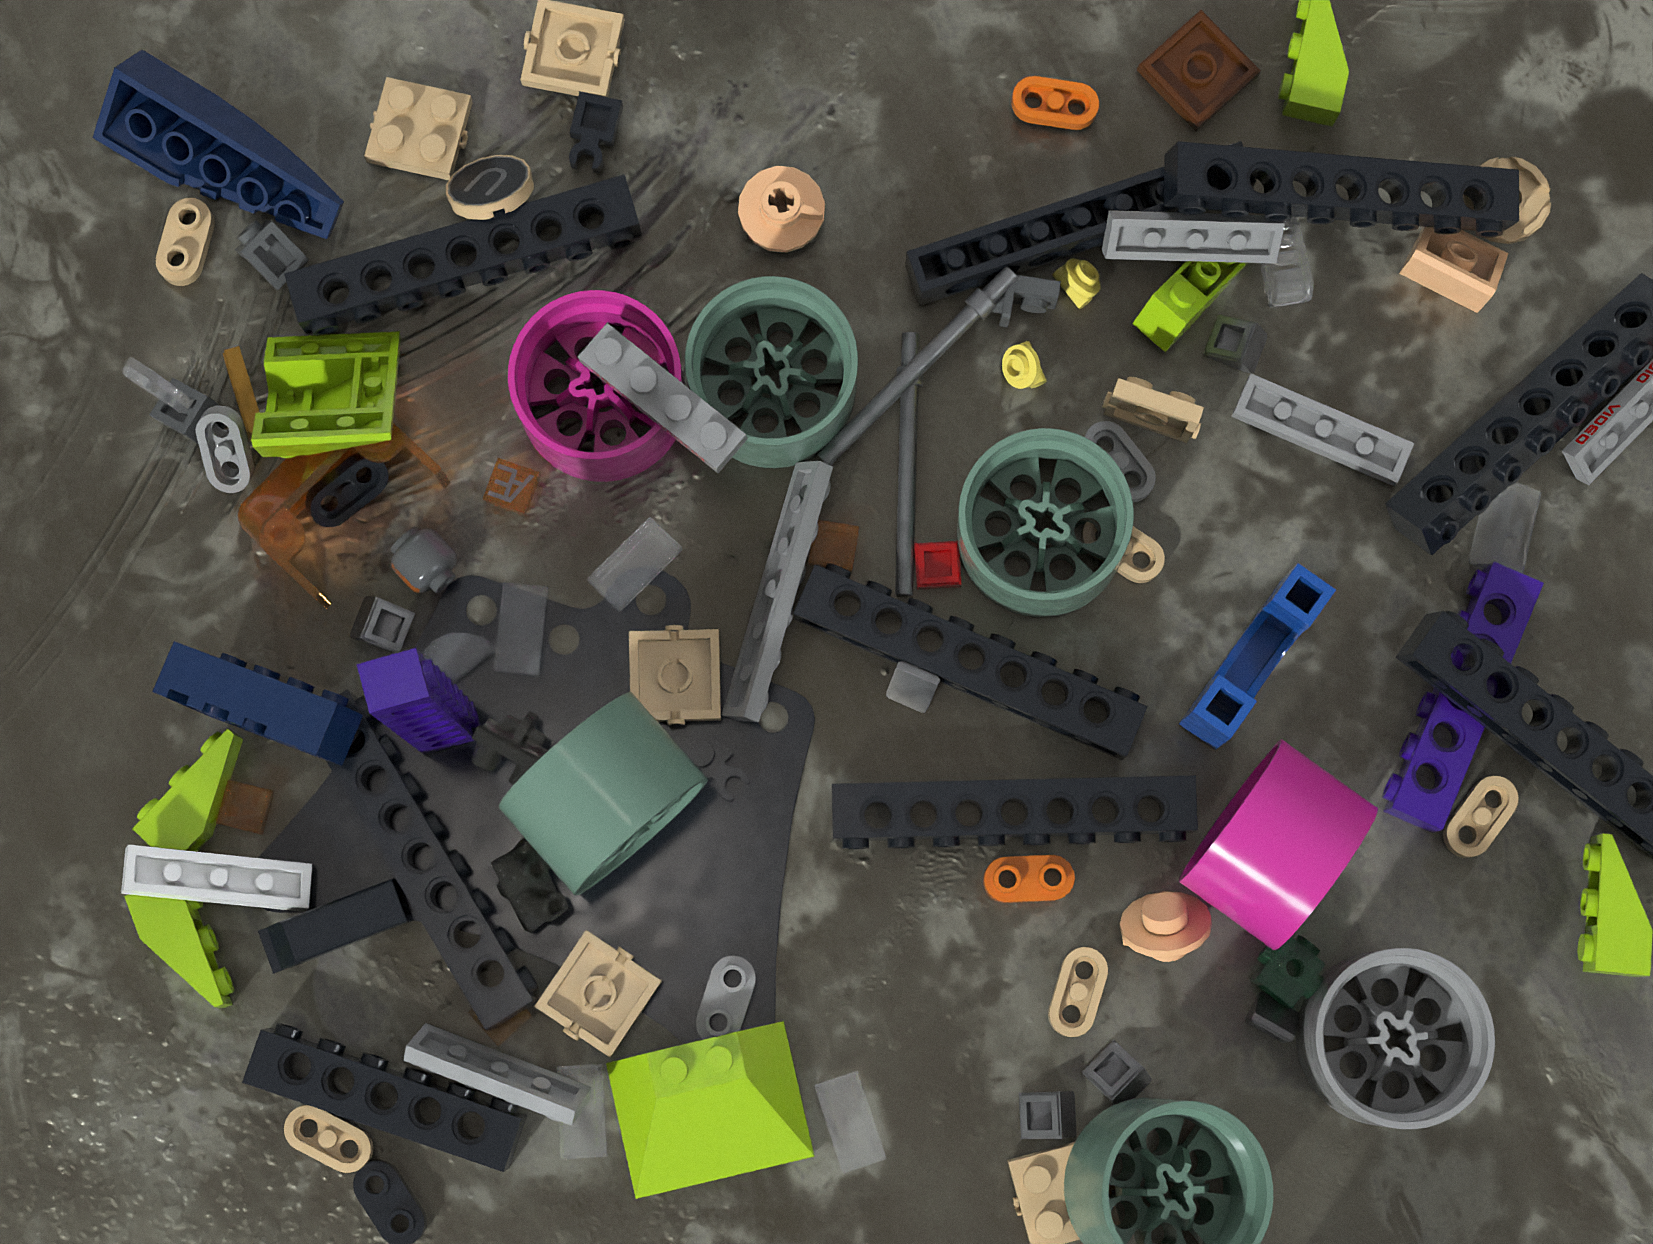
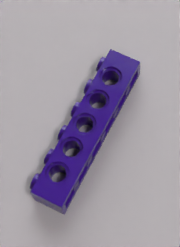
(1429, 808)

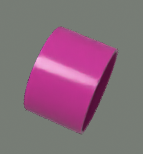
(573, 324)
(1279, 845)

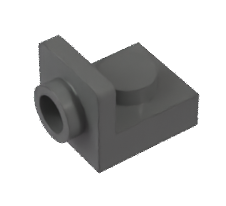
(270, 252)
(1031, 293)
(180, 422)

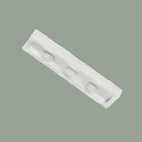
(216, 878)

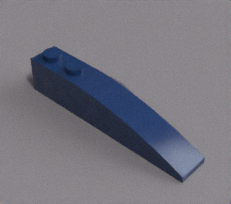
(208, 144)

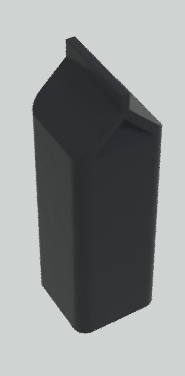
(335, 925)

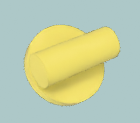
(1078, 280)
(1022, 366)

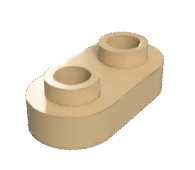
(189, 240)
(1138, 543)
(1480, 818)
(1078, 992)
(329, 1140)

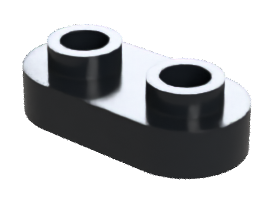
(348, 491)
(392, 1200)

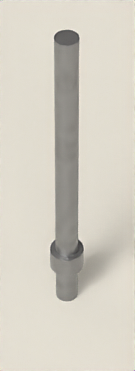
(979, 306)
(907, 472)

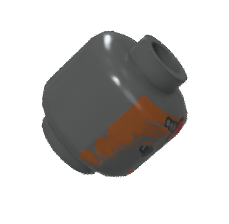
(423, 560)

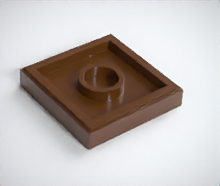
(1198, 70)

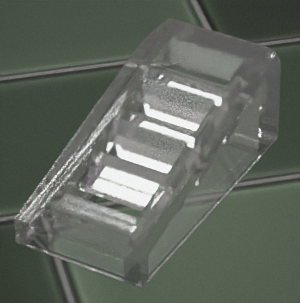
(1292, 284)

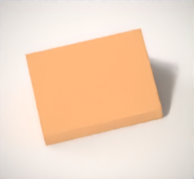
(1456, 266)

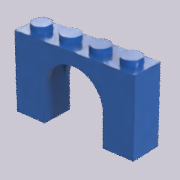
(1265, 641)

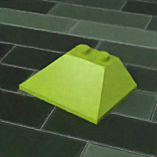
(327, 393)
(710, 1109)

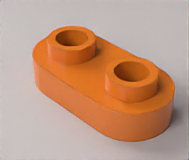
(1055, 98)
(1029, 878)

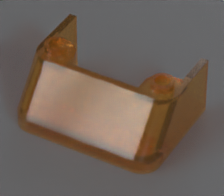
(272, 507)

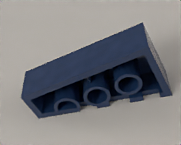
(259, 702)

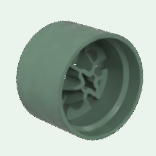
(787, 307)
(1079, 465)
(602, 792)
(1222, 1149)

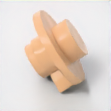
(781, 209)
(1165, 925)

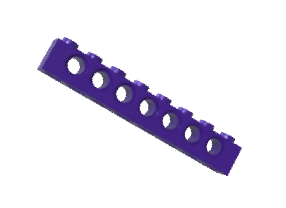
(418, 701)

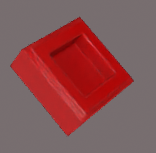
(937, 565)

